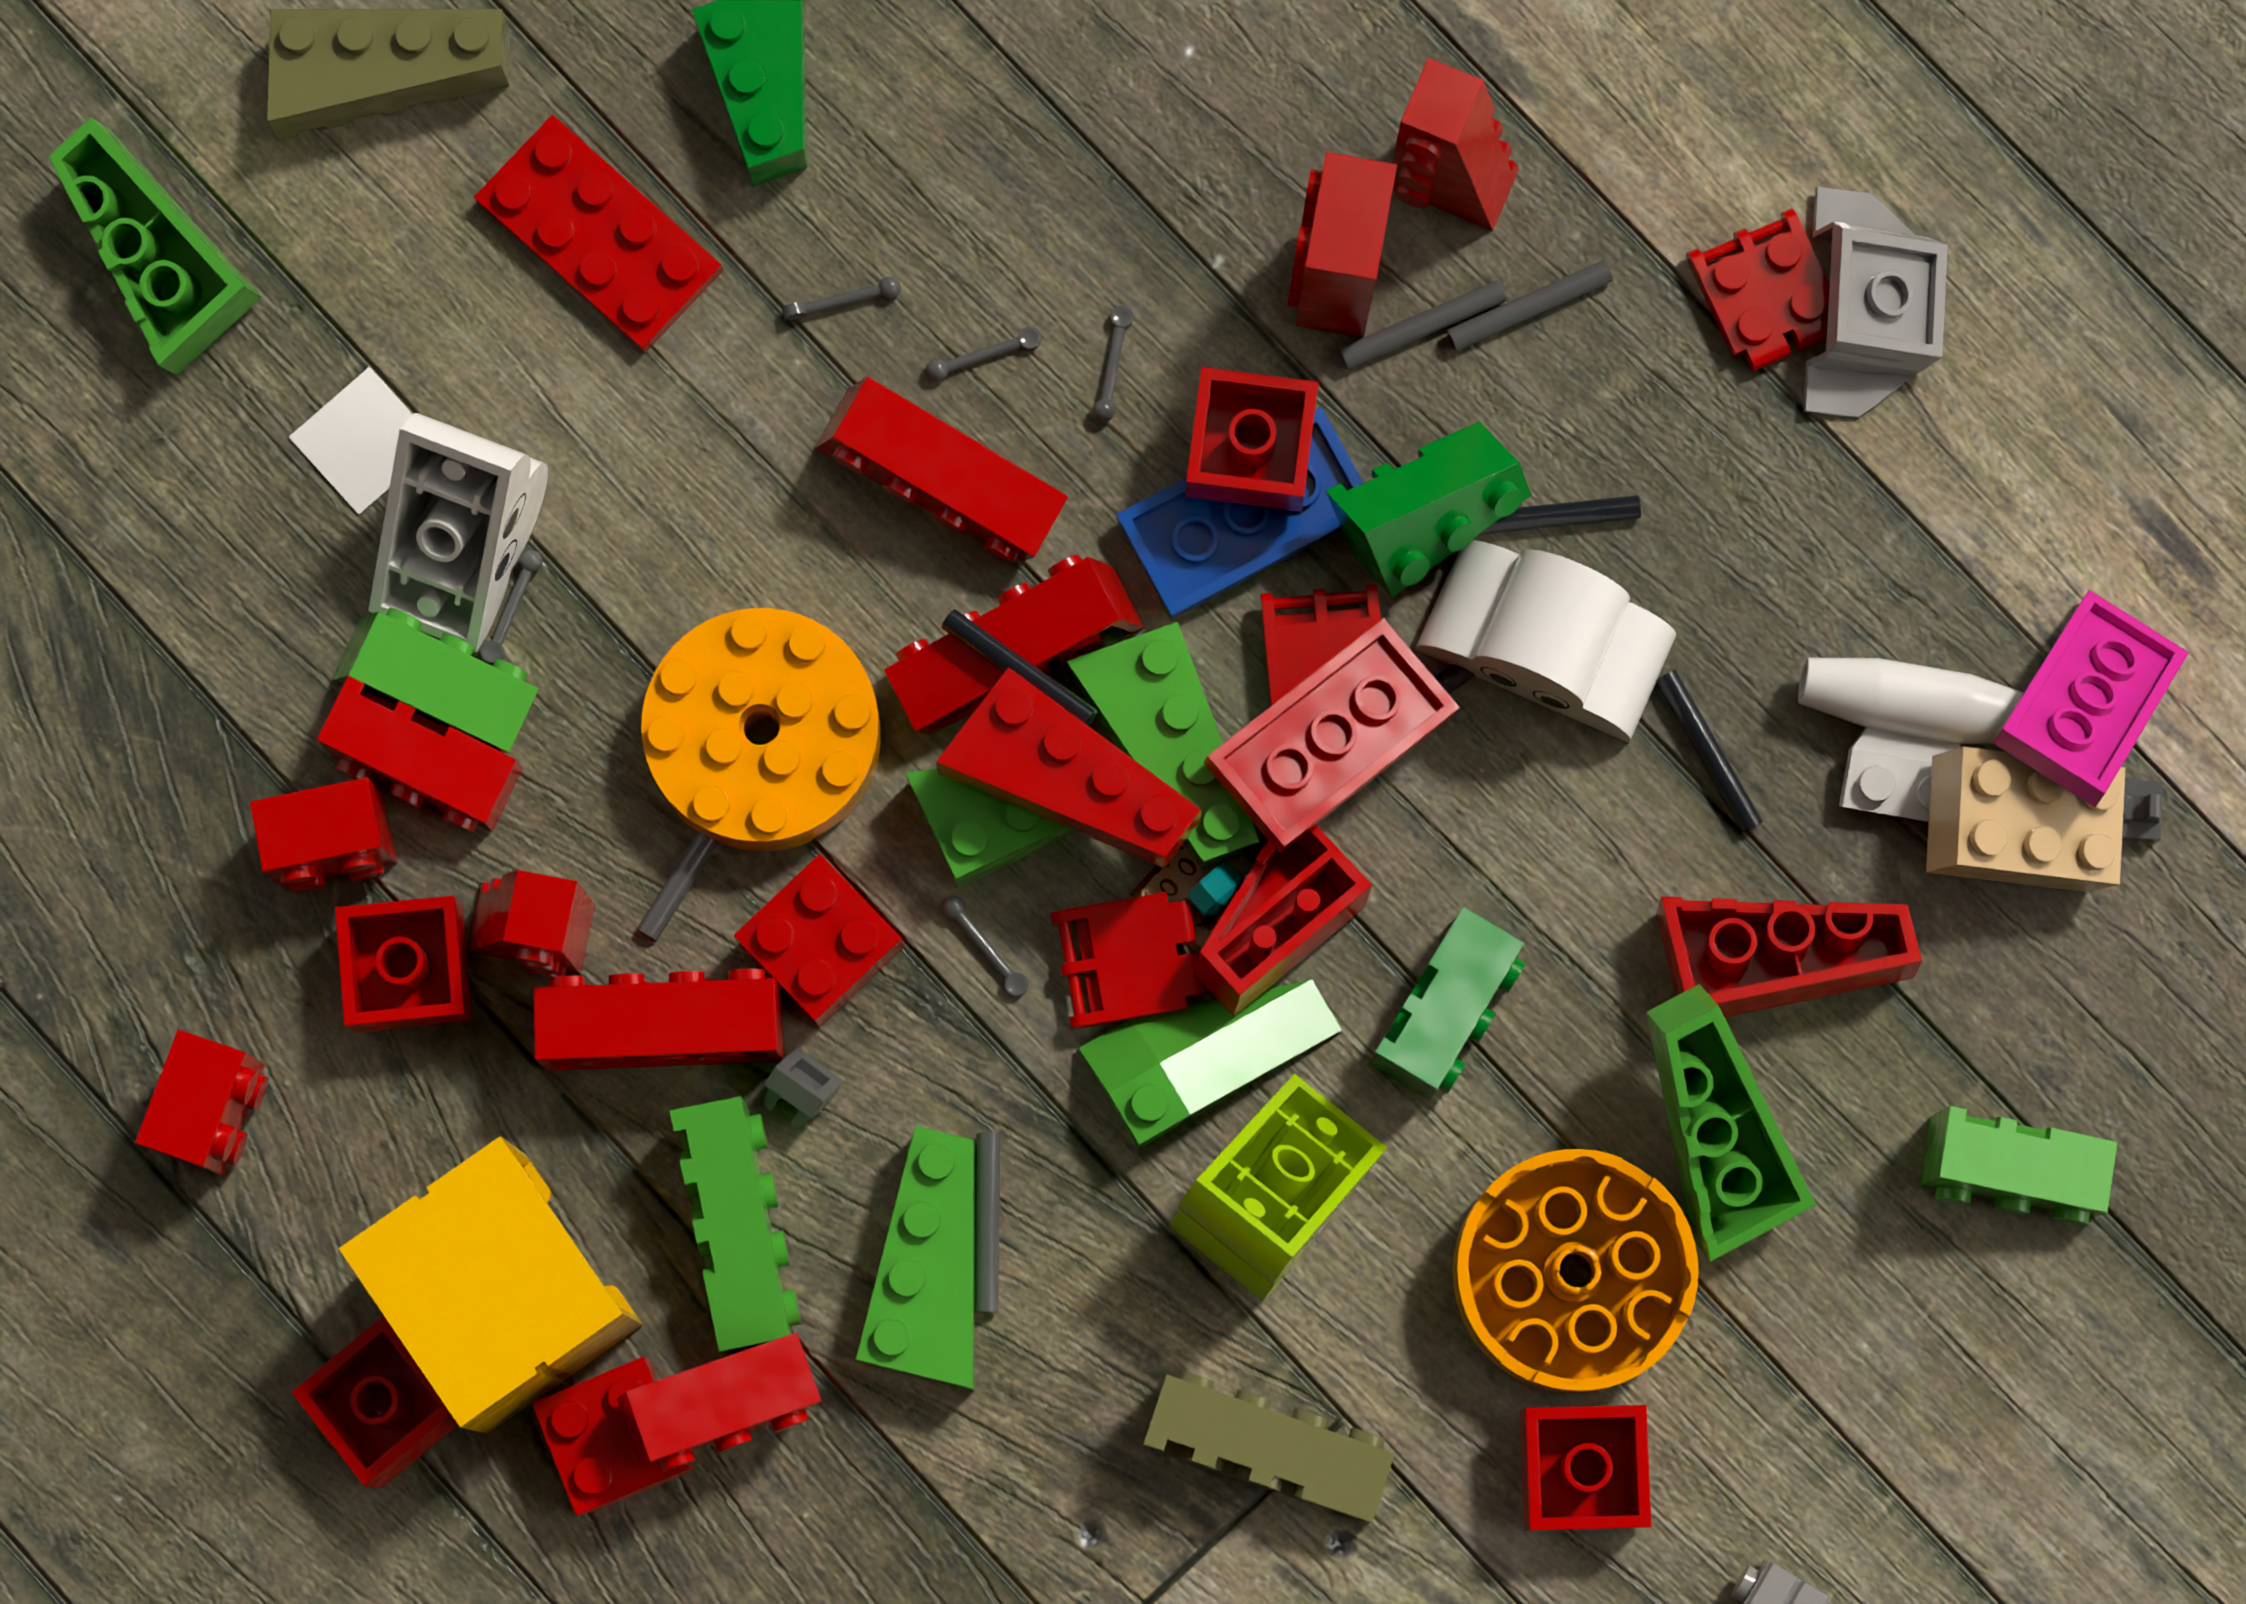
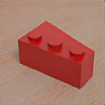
(418, 758)
(1280, 917)
(533, 922)
(719, 1403)

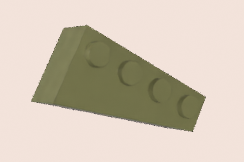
(376, 61)
(1269, 1448)

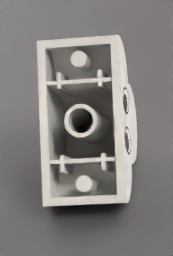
(454, 527)
(1549, 634)

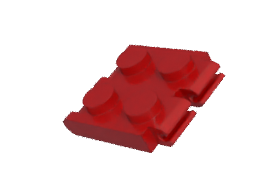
(1765, 291)
(1306, 641)
(1129, 959)

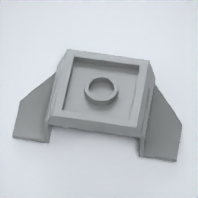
(1881, 306)

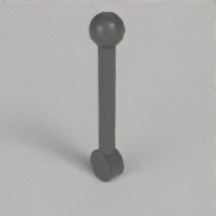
(887, 288)
(1121, 319)
(1028, 339)
(491, 650)
(1015, 983)

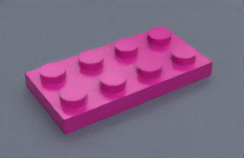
(2091, 698)

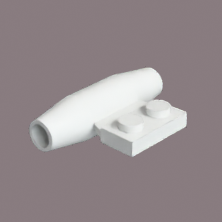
(1907, 720)

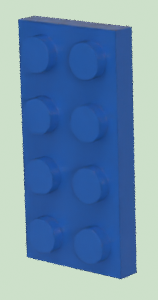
(1209, 546)

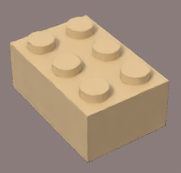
(2019, 827)

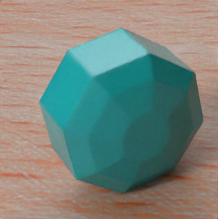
(1216, 890)

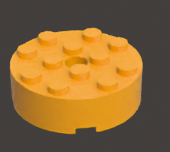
(749, 670)
(1525, 1310)

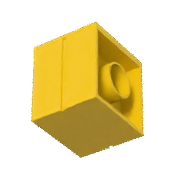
(488, 1288)

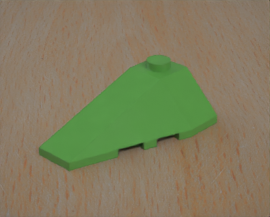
(1189, 1060)

